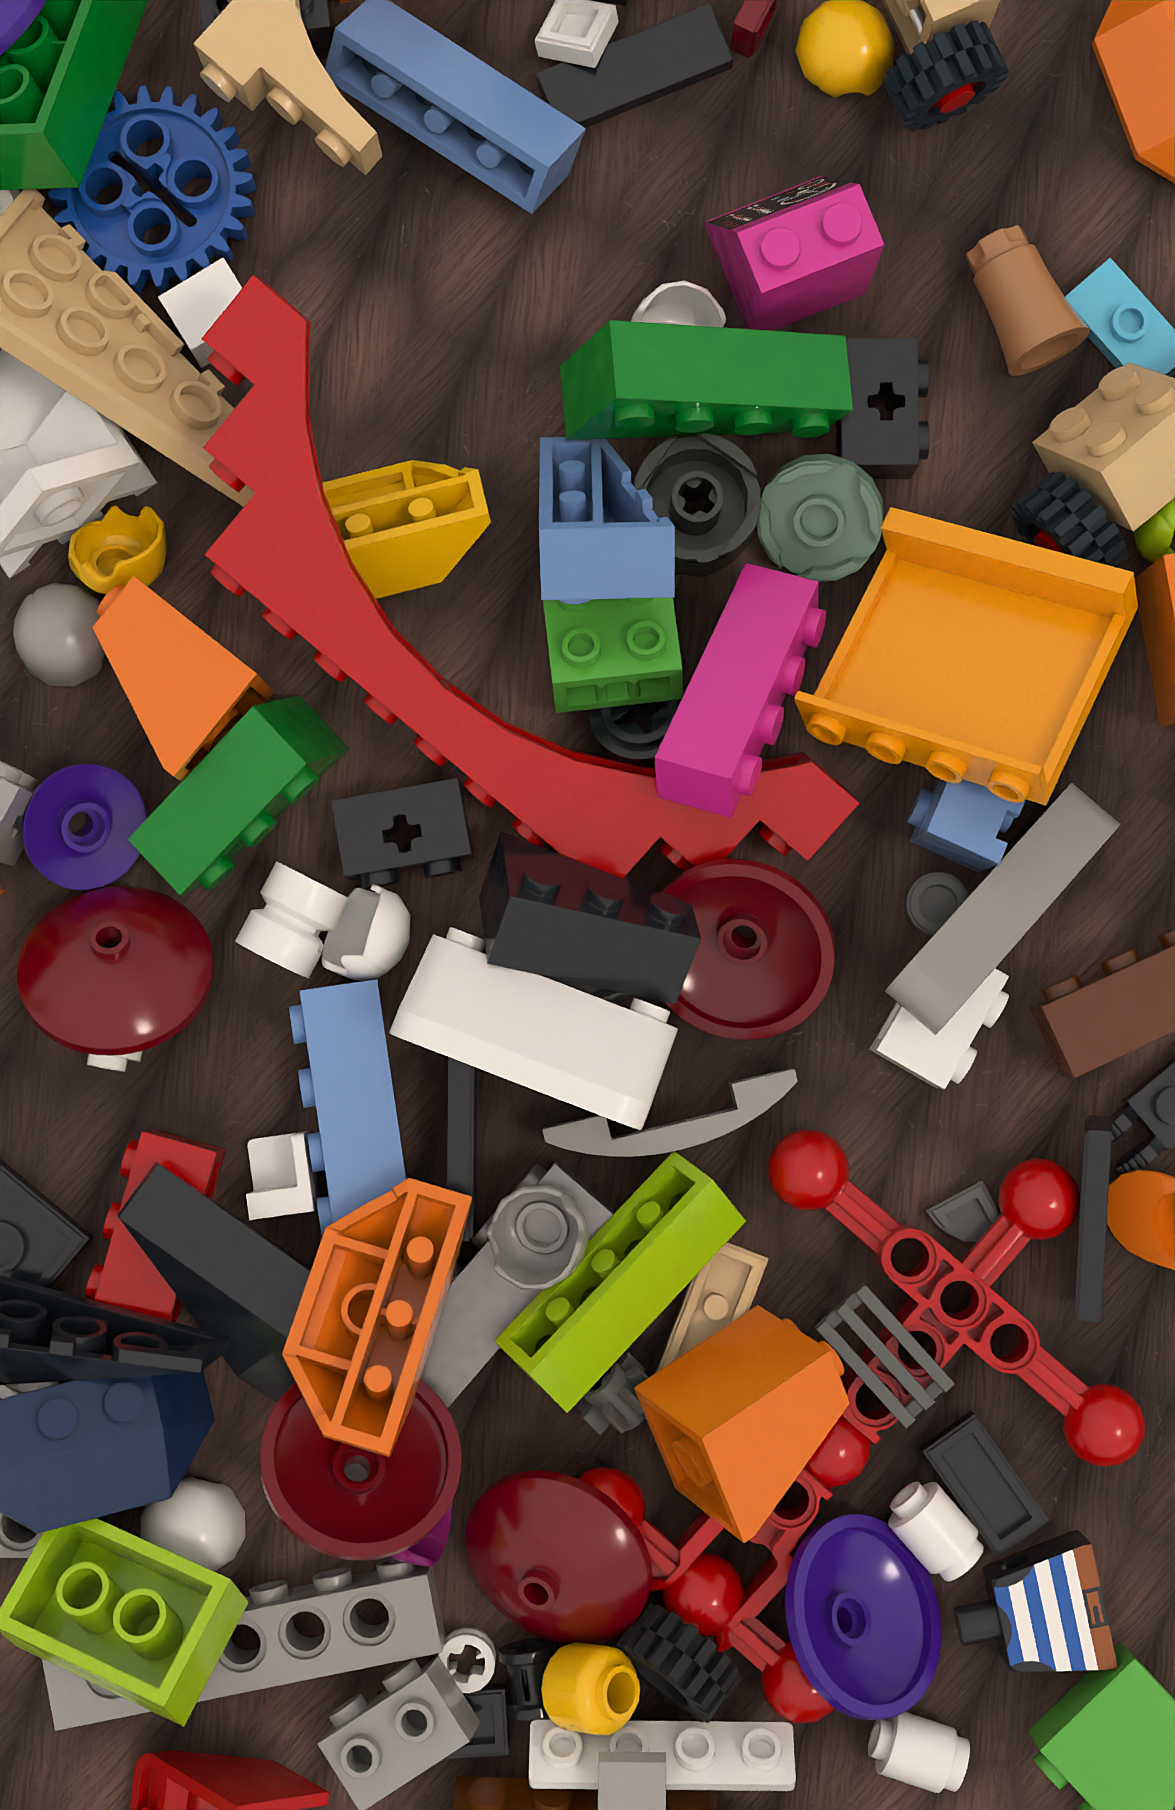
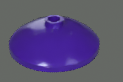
(863, 1617)

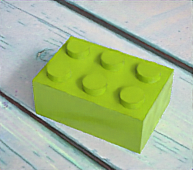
(123, 1615)

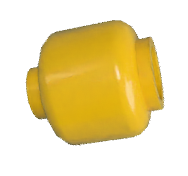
(590, 1688)

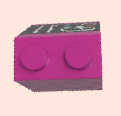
(797, 251)

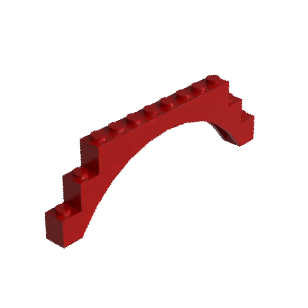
(297, 565)

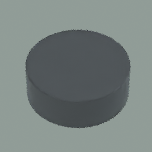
(933, 901)

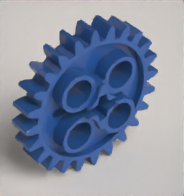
(190, 150)

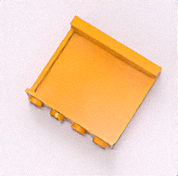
(973, 656)

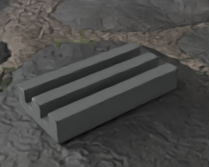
(922, 1396)

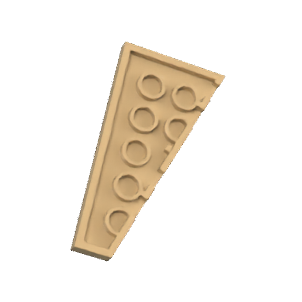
(103, 341)

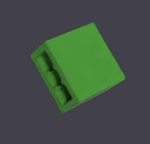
(613, 652)
(1112, 1739)

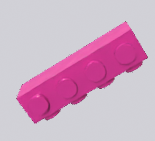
(739, 691)

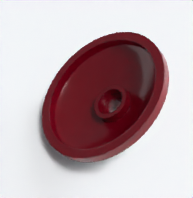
(759, 982)
(118, 995)
(367, 1517)
(558, 1557)

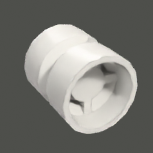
(292, 920)

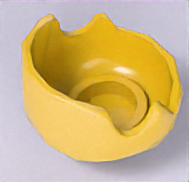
(845, 47)
(118, 549)

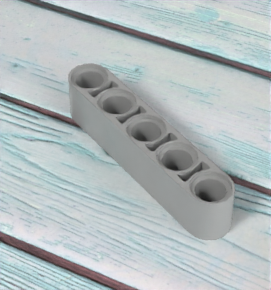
(1002, 909)

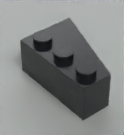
(584, 923)

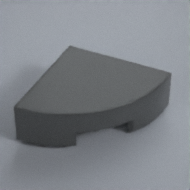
(965, 1212)

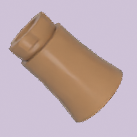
(1023, 301)

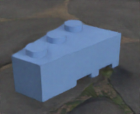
(598, 528)

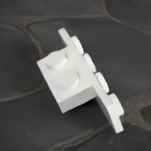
(697, 1754)

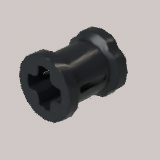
(525, 1667)

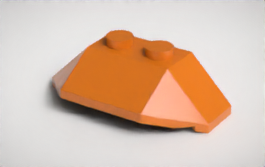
(1139, 68)
(375, 1311)

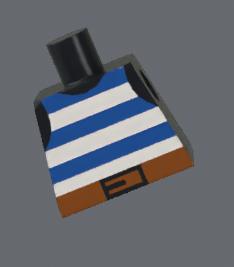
(1043, 1609)

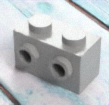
(397, 1732)

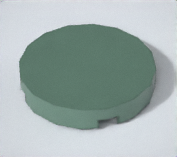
(820, 517)

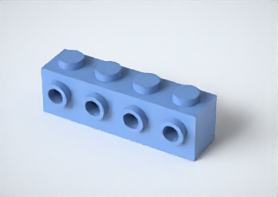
(453, 102)
(351, 1093)

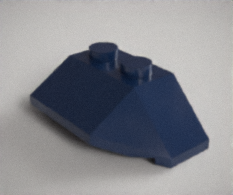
(98, 1446)

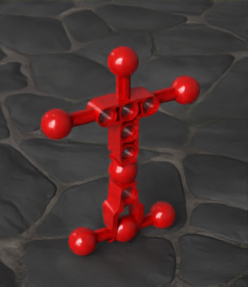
(1099, 1420)

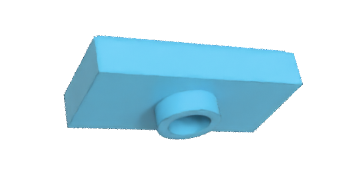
(1123, 320)

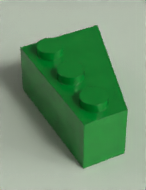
(237, 793)

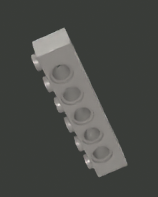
(285, 1655)

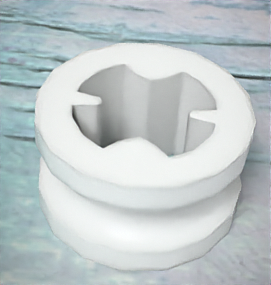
(479, 1675)

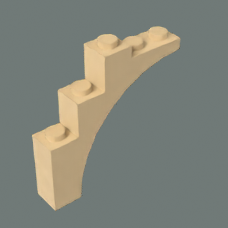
(265, 52)

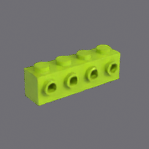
(623, 1281)

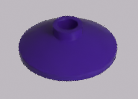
(102, 847)

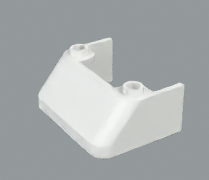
(536, 1030)

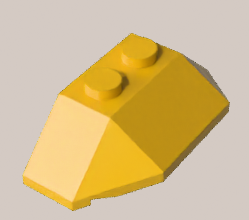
(408, 522)

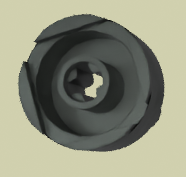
(722, 475)

